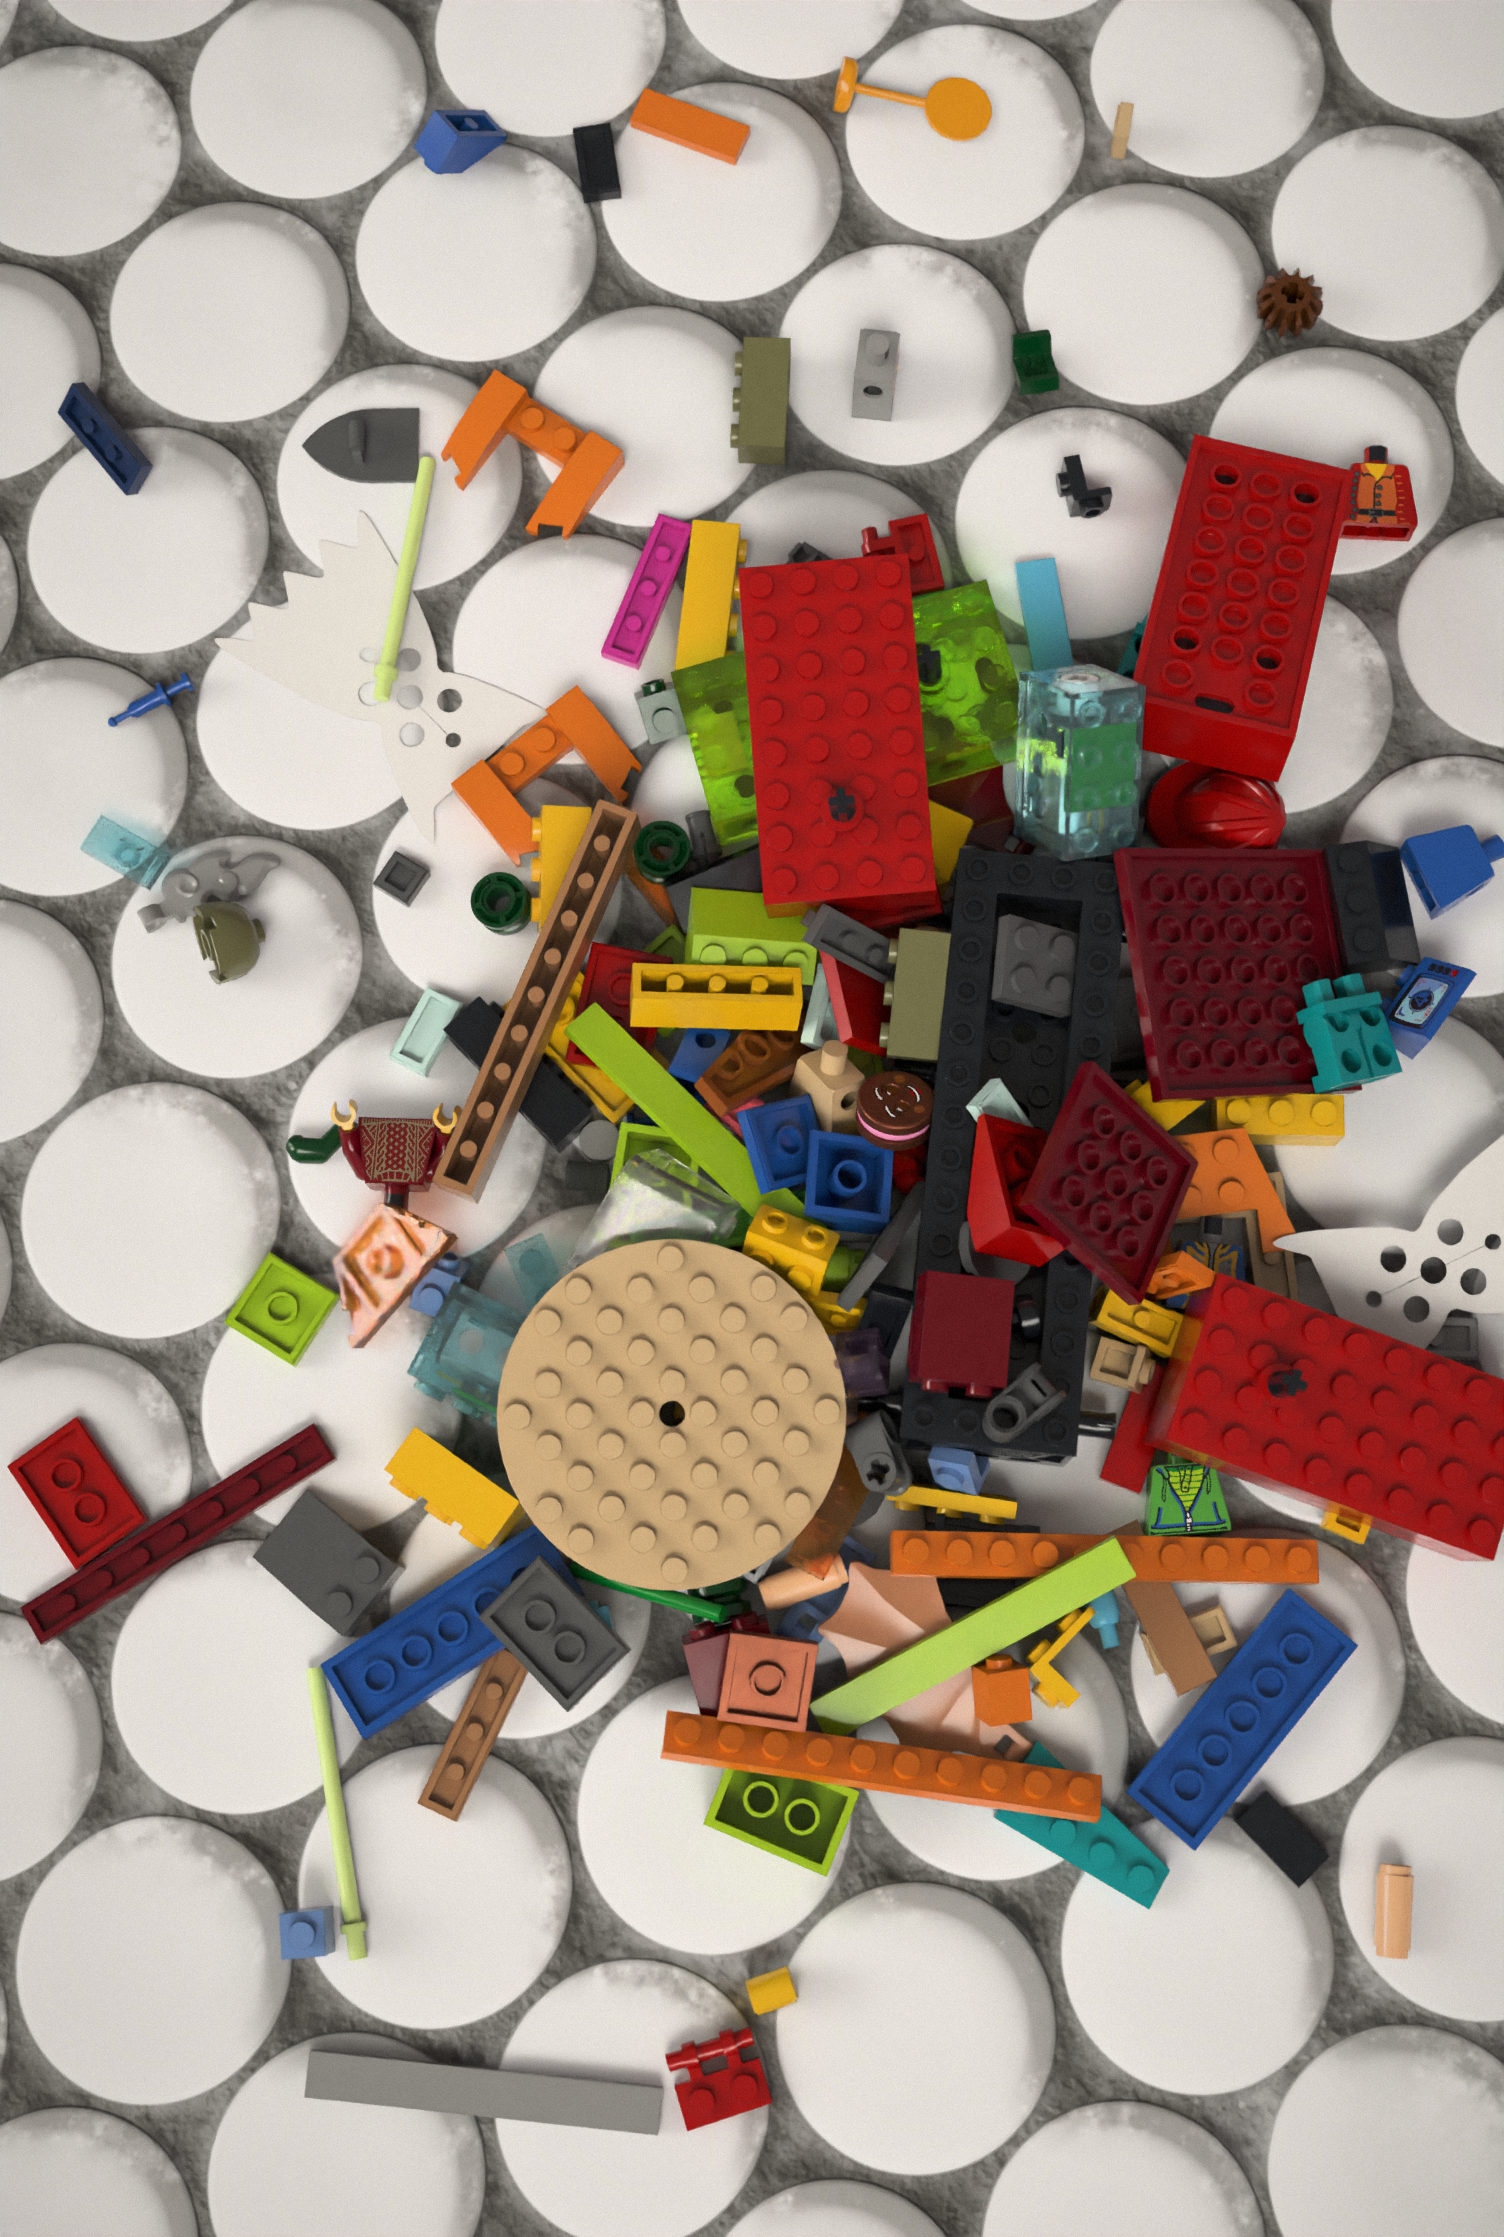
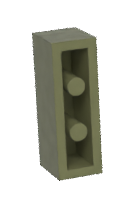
(762, 400)
(916, 995)

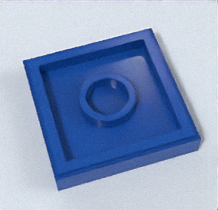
(779, 1141)

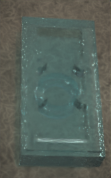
(125, 852)

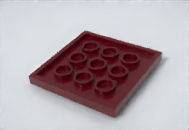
(1109, 1183)

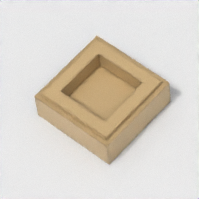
(1121, 130)

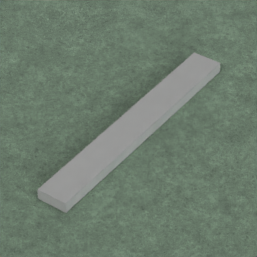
(484, 2091)

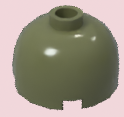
(228, 939)

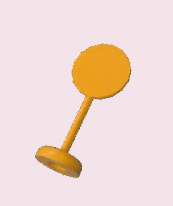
(952, 107)

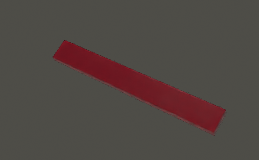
(178, 1534)

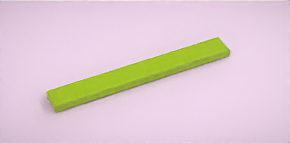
(676, 1111)
(973, 1638)

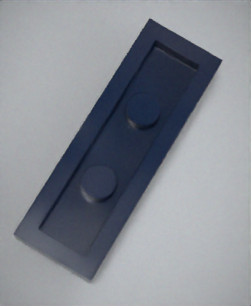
(105, 438)

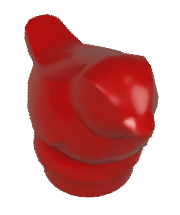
(908, 1168)

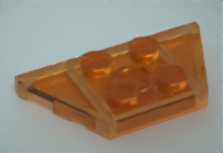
(385, 1265)

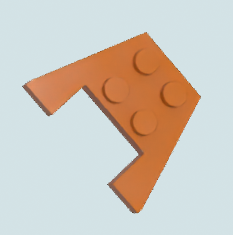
(1231, 1181)

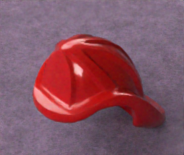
(1214, 809)

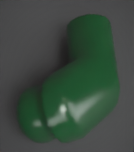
(314, 1149)

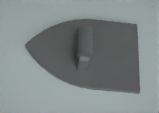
(369, 445)

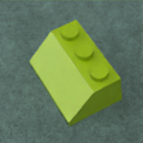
(735, 931)

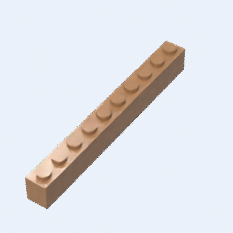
(537, 1002)

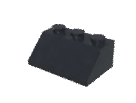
(1370, 907)

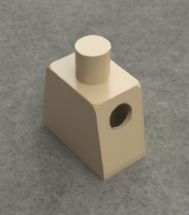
(832, 1086)

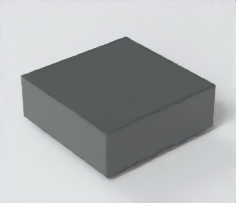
(401, 879)

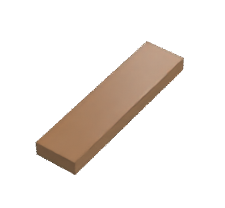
(1168, 1628)
(473, 1735)

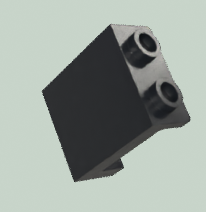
(975, 1591)

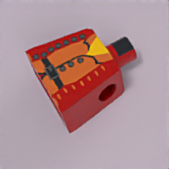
(1379, 500)

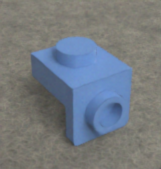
(435, 1286)
(958, 1470)

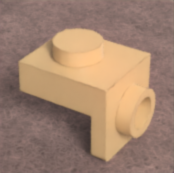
(1122, 1365)

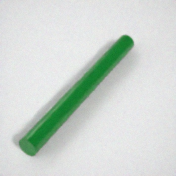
(669, 1598)

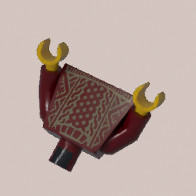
(394, 1152)

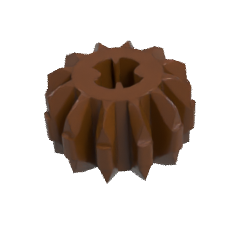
(1303, 303)

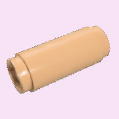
(796, 1585)
(1393, 1911)

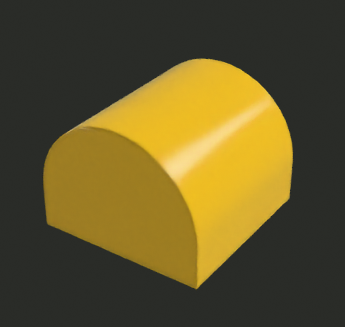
(771, 1991)

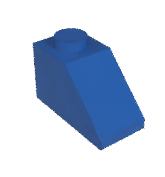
(457, 139)

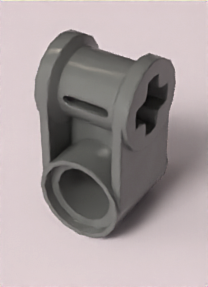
(1027, 1399)
(875, 1447)

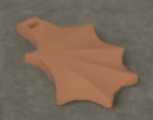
(890, 1614)

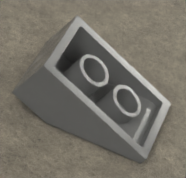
(328, 1564)

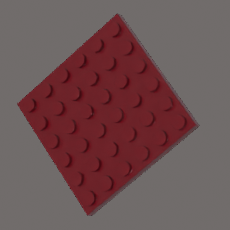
(1222, 966)

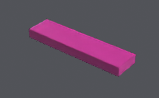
(648, 592)

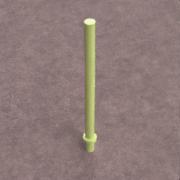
(386, 671)
(353, 1925)

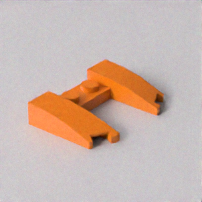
(585, 459)
(568, 726)

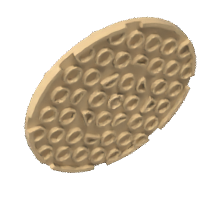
(690, 1497)

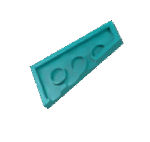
(1100, 1848)

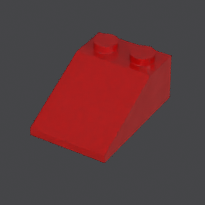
(999, 1176)

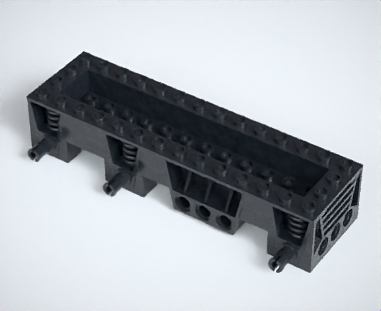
(980, 1047)

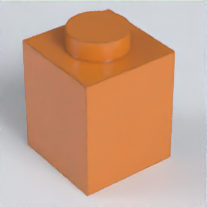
(1001, 1691)

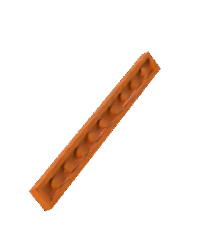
(1152, 1557)
(882, 1767)

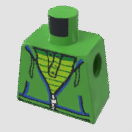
(1184, 1500)

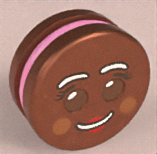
(894, 1110)

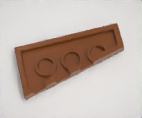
(751, 1067)

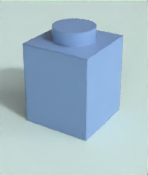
(307, 1932)

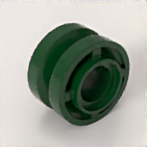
(658, 835)
(489, 891)
(726, 1594)

